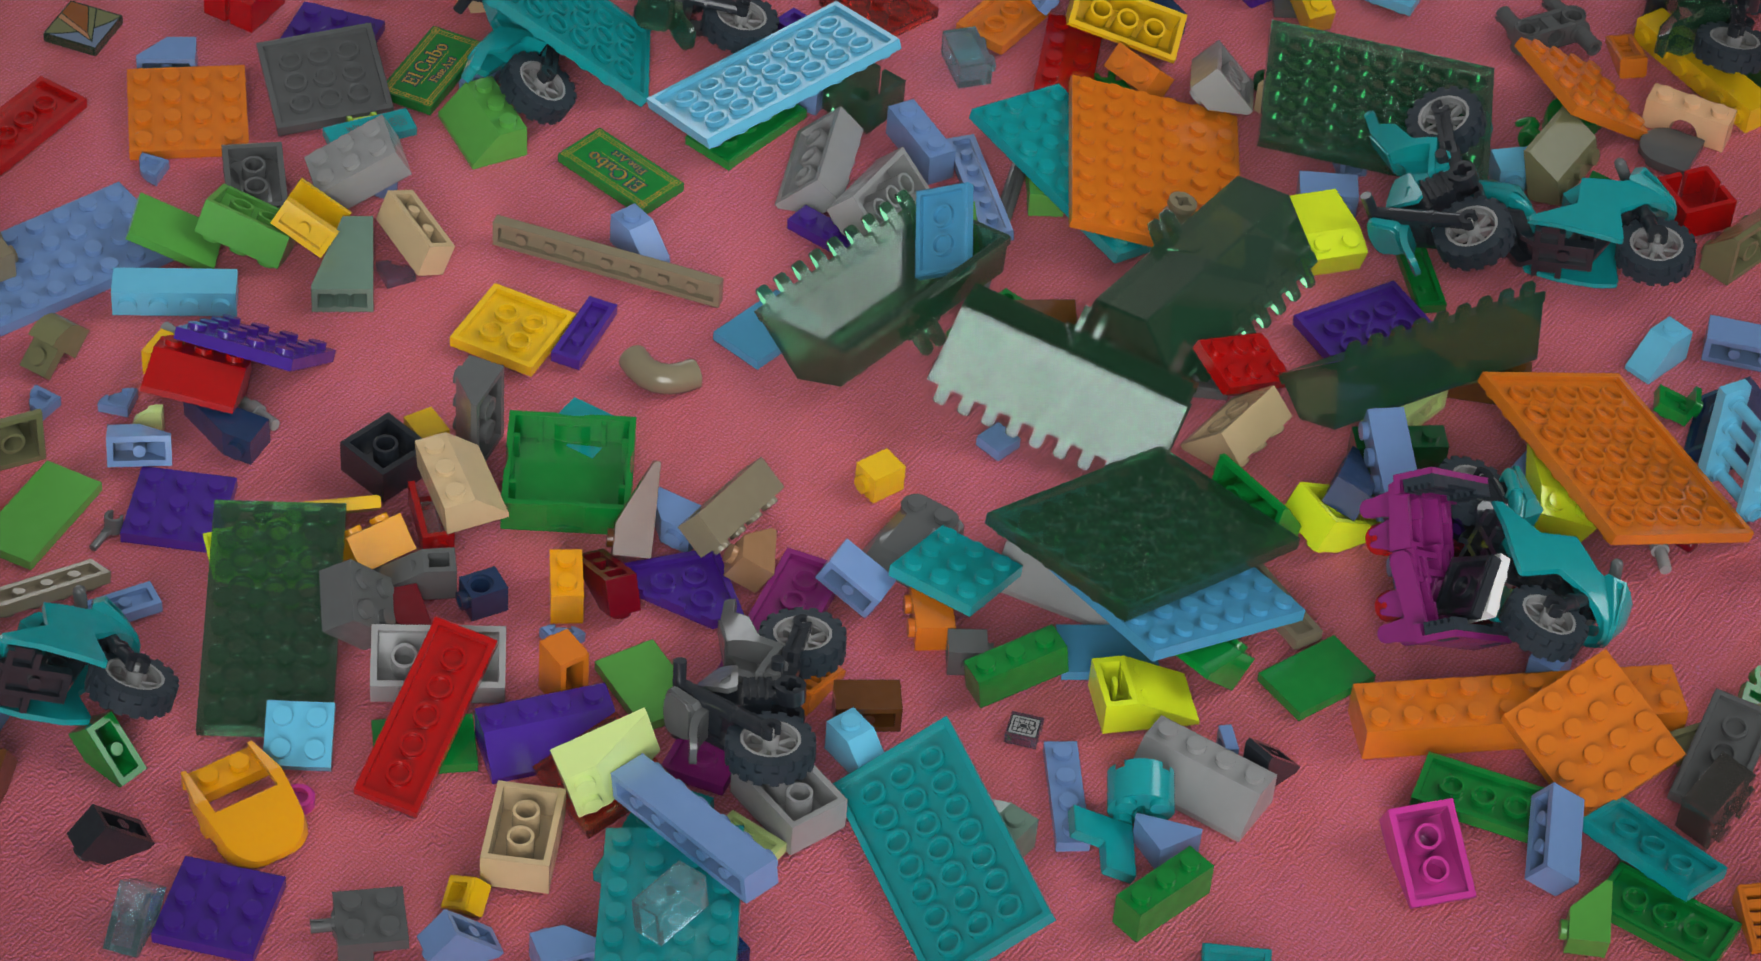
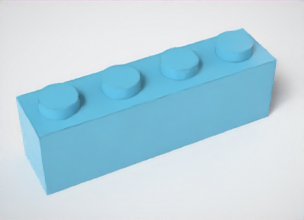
(174, 291)

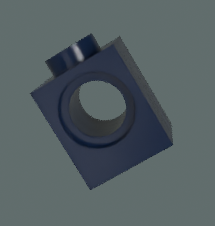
(482, 594)

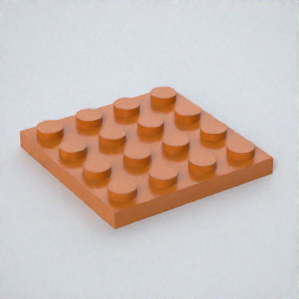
(1582, 88)
(186, 110)
(1593, 733)

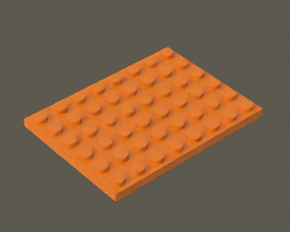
(1138, 150)
(1615, 458)

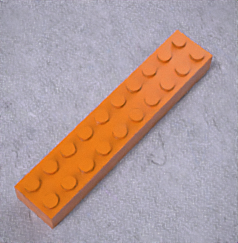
(1467, 711)

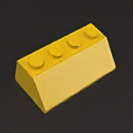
(1133, 23)

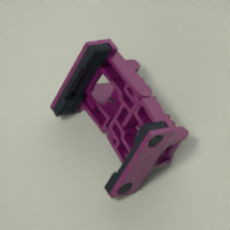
(1420, 548)

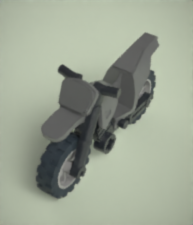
(757, 695)

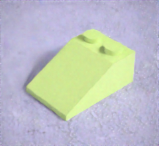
(590, 759)

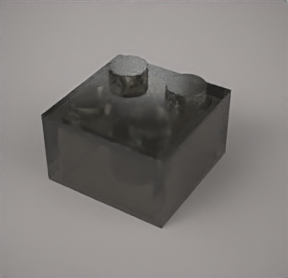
(1716, 800)

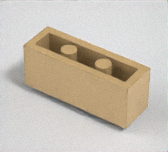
(415, 232)

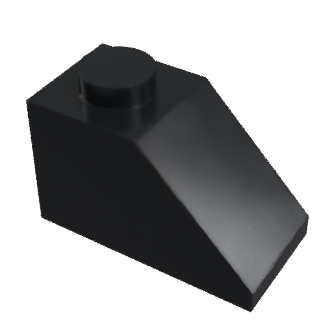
(108, 836)

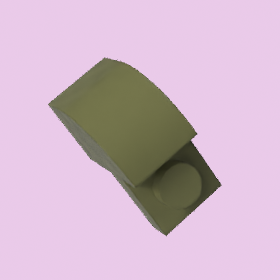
(52, 339)

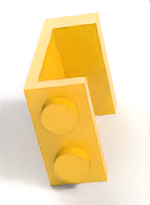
(310, 217)

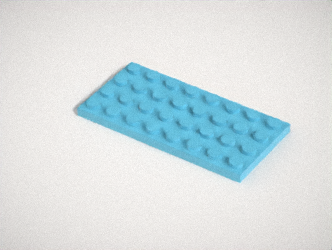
(773, 74)

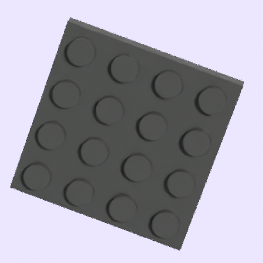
(323, 78)

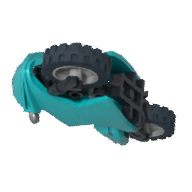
(1600, 231)
(1555, 579)
(75, 652)

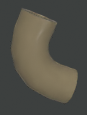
(659, 376)

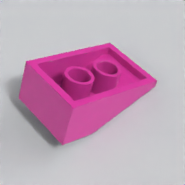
(1428, 853)

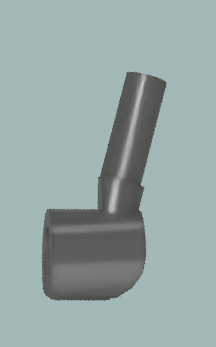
(111, 527)

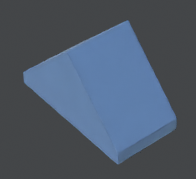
(1162, 838)

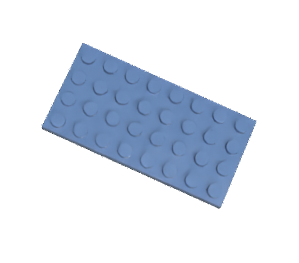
(70, 256)

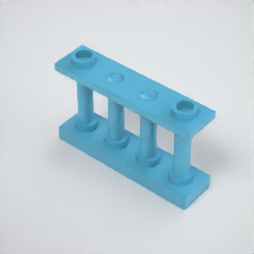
(1720, 444)

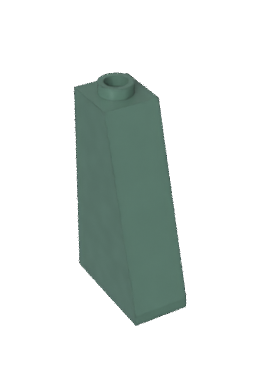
(347, 269)

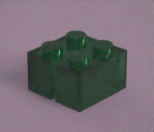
(861, 96)

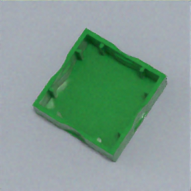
(559, 487)

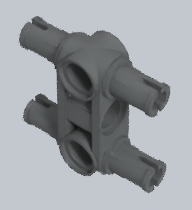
(1556, 27)

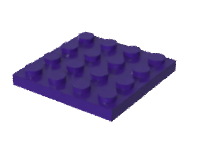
(1357, 317)
(255, 343)

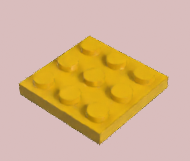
(512, 329)

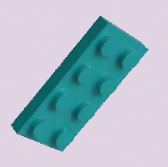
(1653, 848)

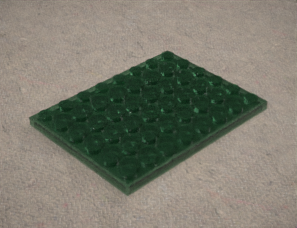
(1327, 82)
(1142, 532)

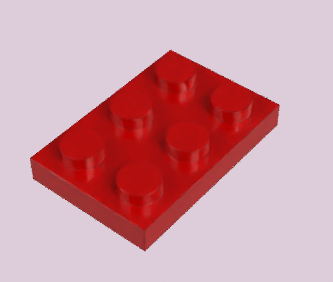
(1240, 362)

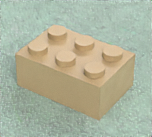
(523, 836)

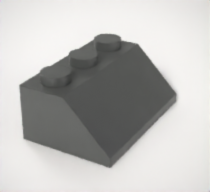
(479, 403)

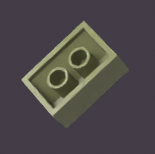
(1559, 158)
(1734, 250)
(21, 439)

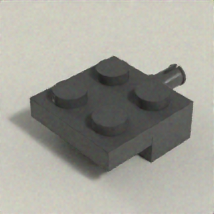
(366, 922)

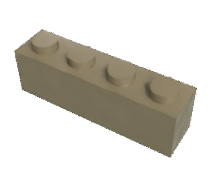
(731, 508)

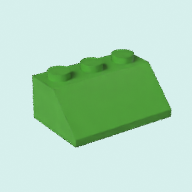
(484, 124)
(244, 226)

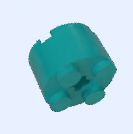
(1140, 788)

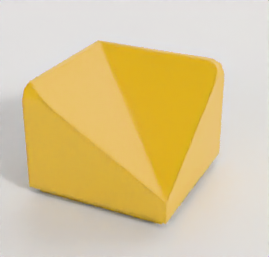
(466, 895)

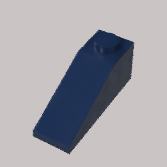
(234, 435)
(1350, 485)

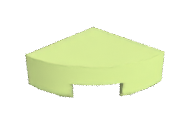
(151, 417)

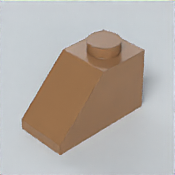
(751, 559)

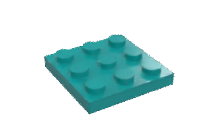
(955, 570)

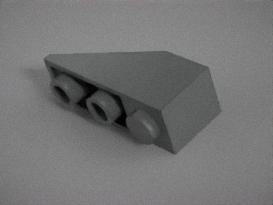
(430, 568)

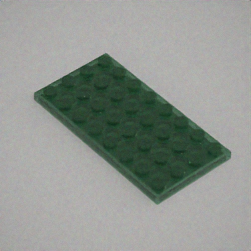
(266, 612)

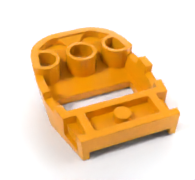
(253, 829)

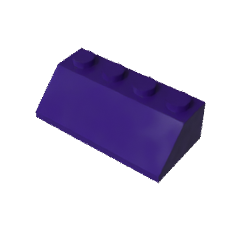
(524, 730)

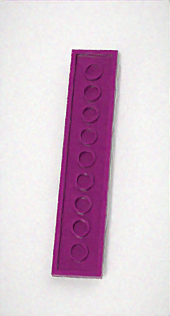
(788, 588)

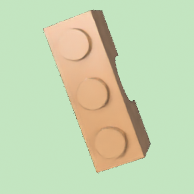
(1710, 119)

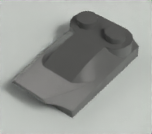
(256, 170)
(911, 524)

